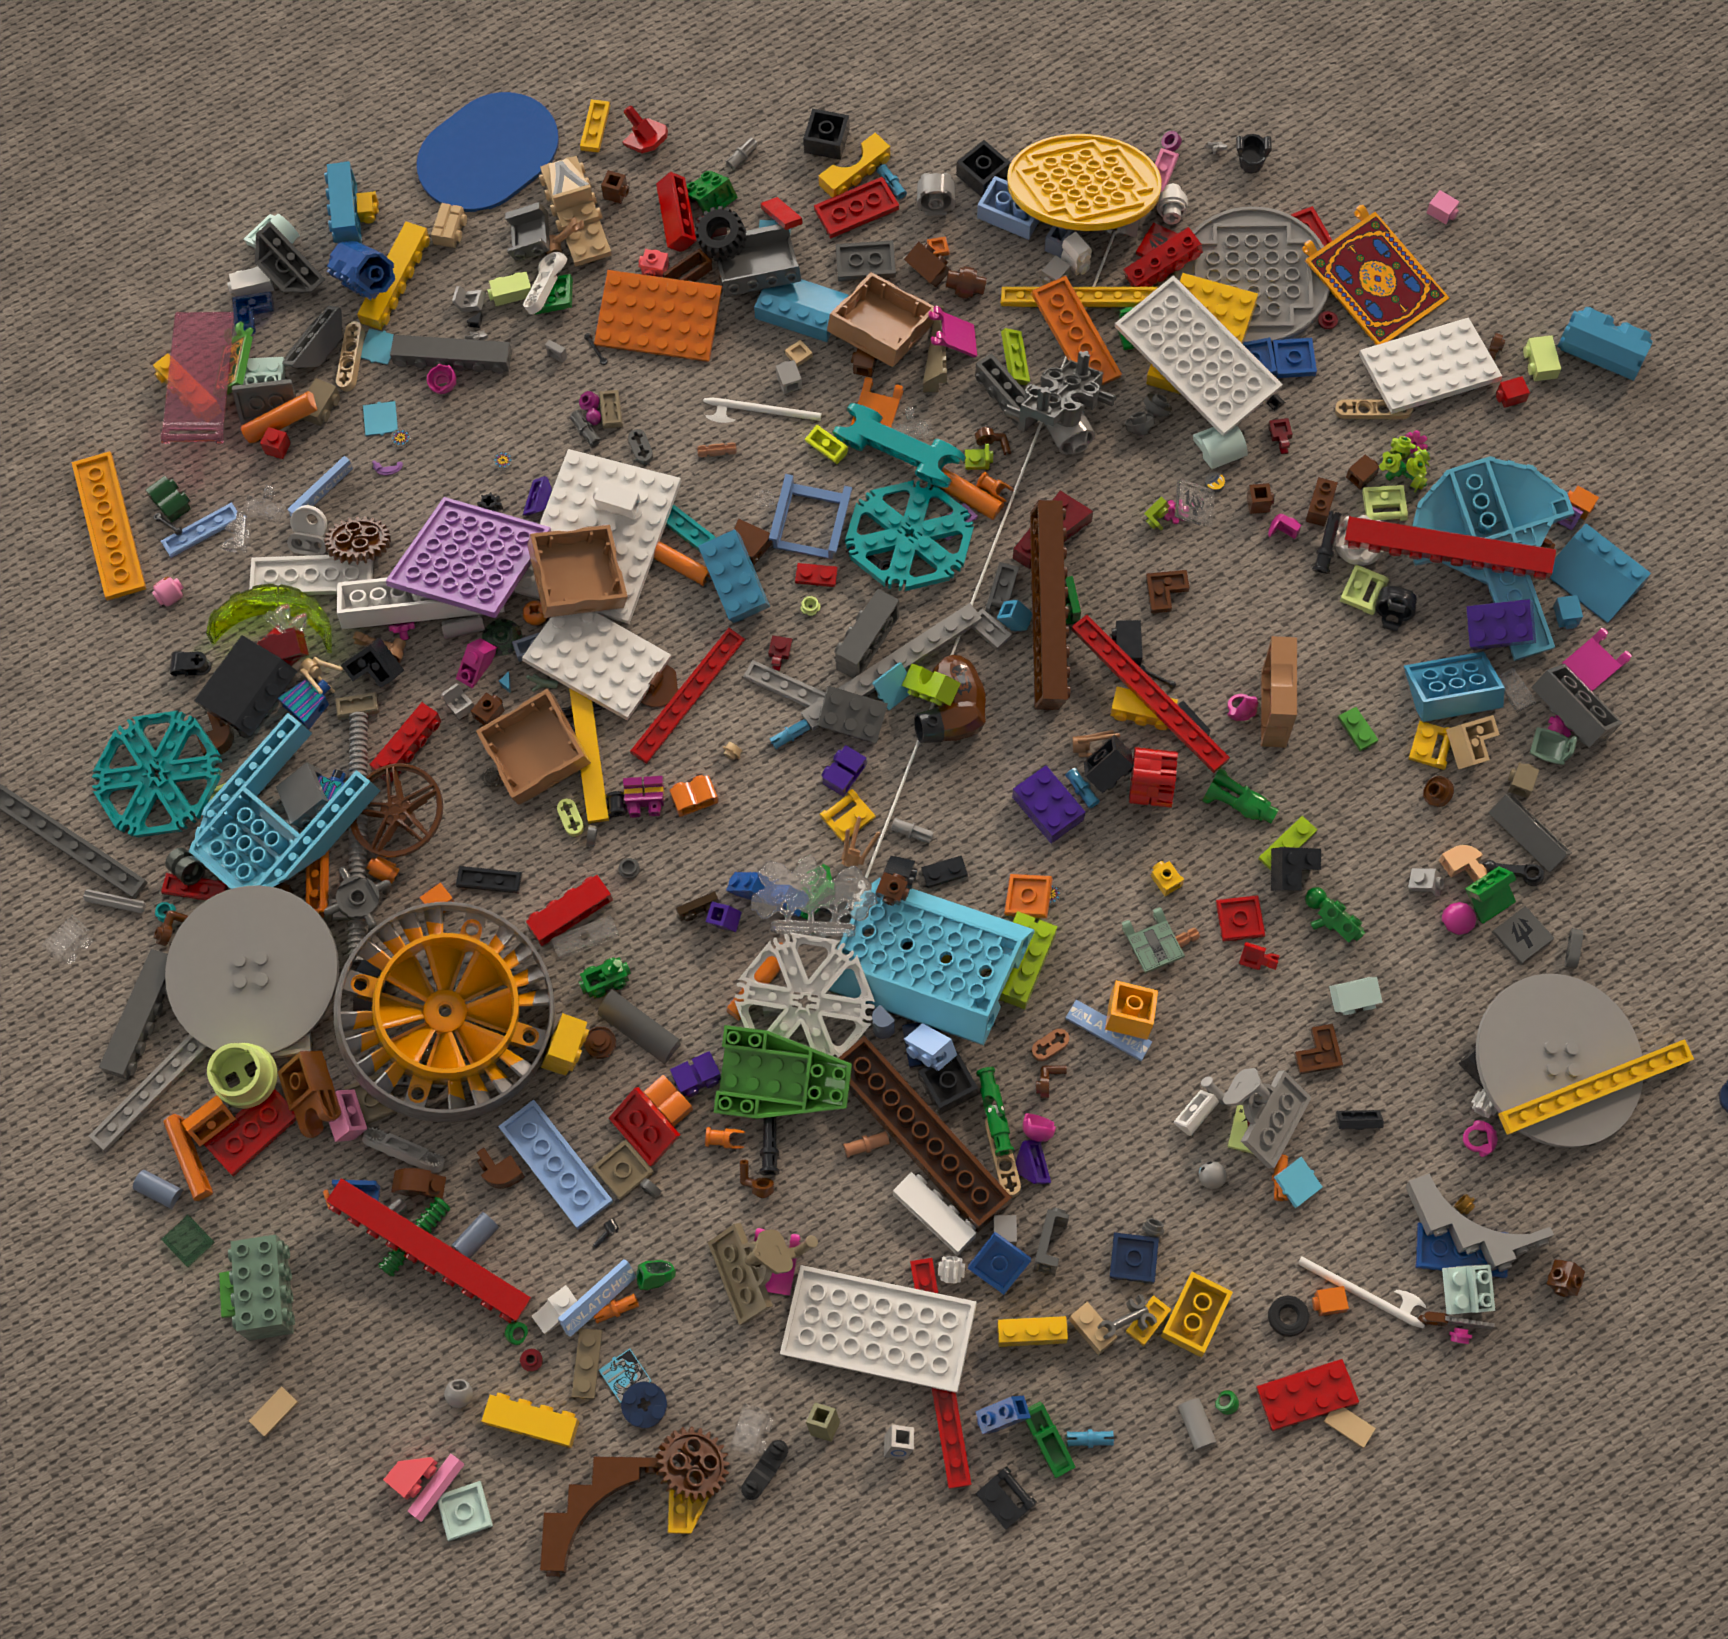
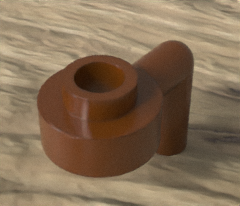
(1496, 344)
(987, 436)
(163, 933)
(1042, 1086)
(760, 1187)

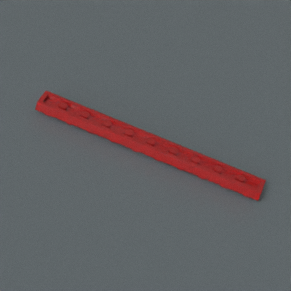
(1150, 693)
(945, 1401)

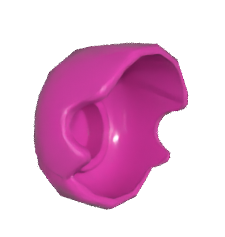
(439, 375)
(1459, 918)
(1038, 1128)

